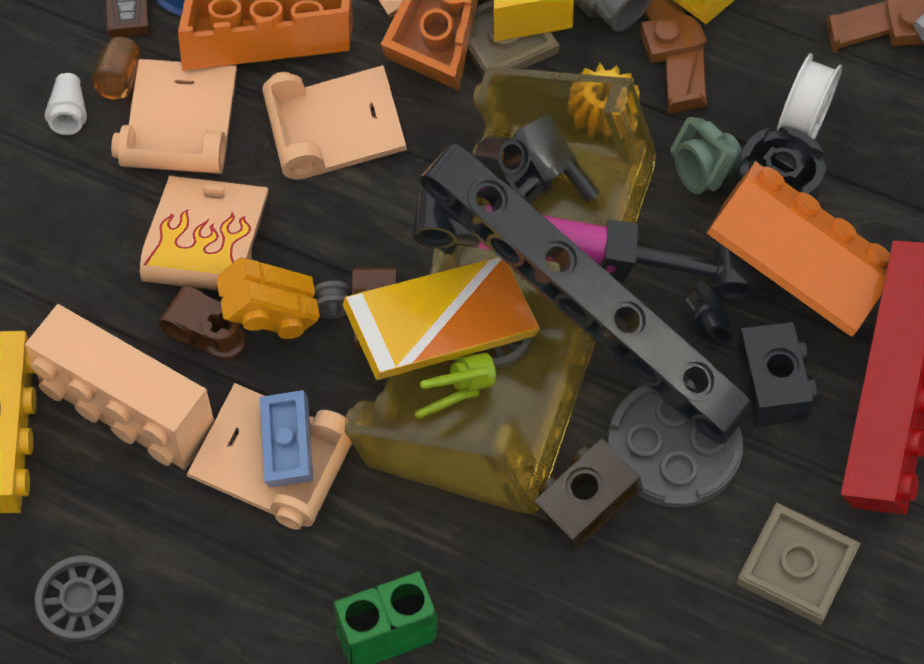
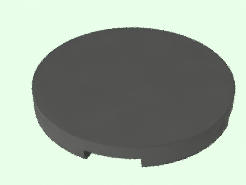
(669, 453)

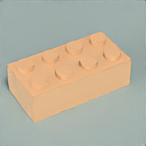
(120, 387)

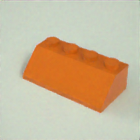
(802, 247)

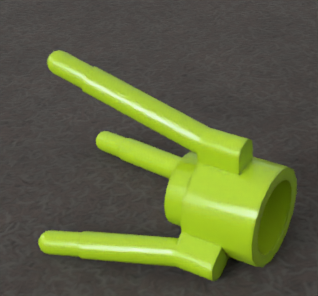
(468, 374)

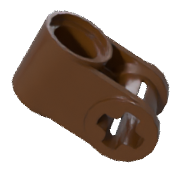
(199, 322)

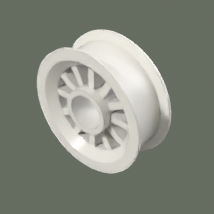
(810, 97)

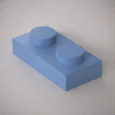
(286, 439)

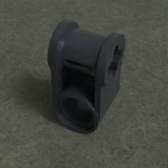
(517, 168)

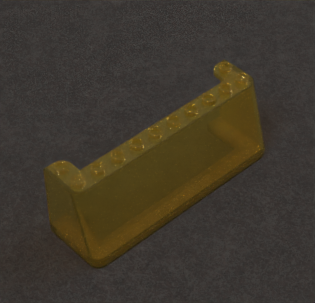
(510, 435)

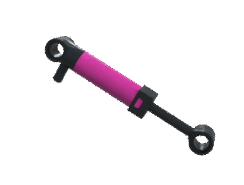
(608, 245)

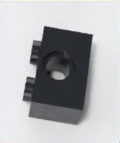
(775, 398)

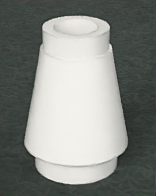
(66, 105)

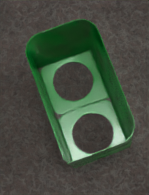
(381, 641)

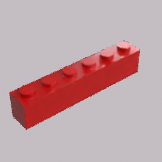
(891, 405)

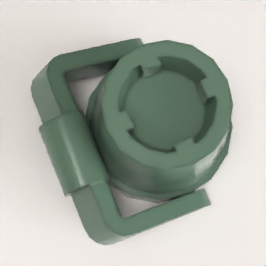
(704, 161)

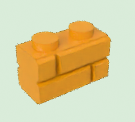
(267, 298)

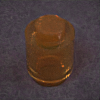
(116, 68)

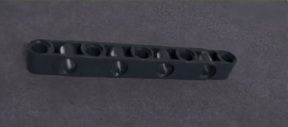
(586, 293)

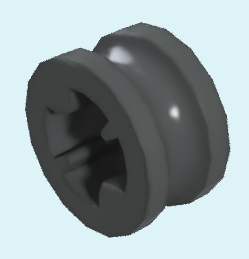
(330, 298)

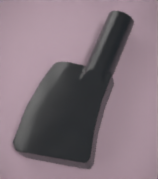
(555, 155)

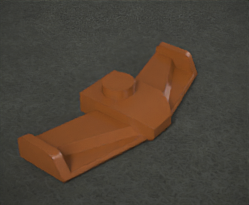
(876, 20)
(680, 43)

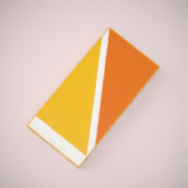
(440, 317)

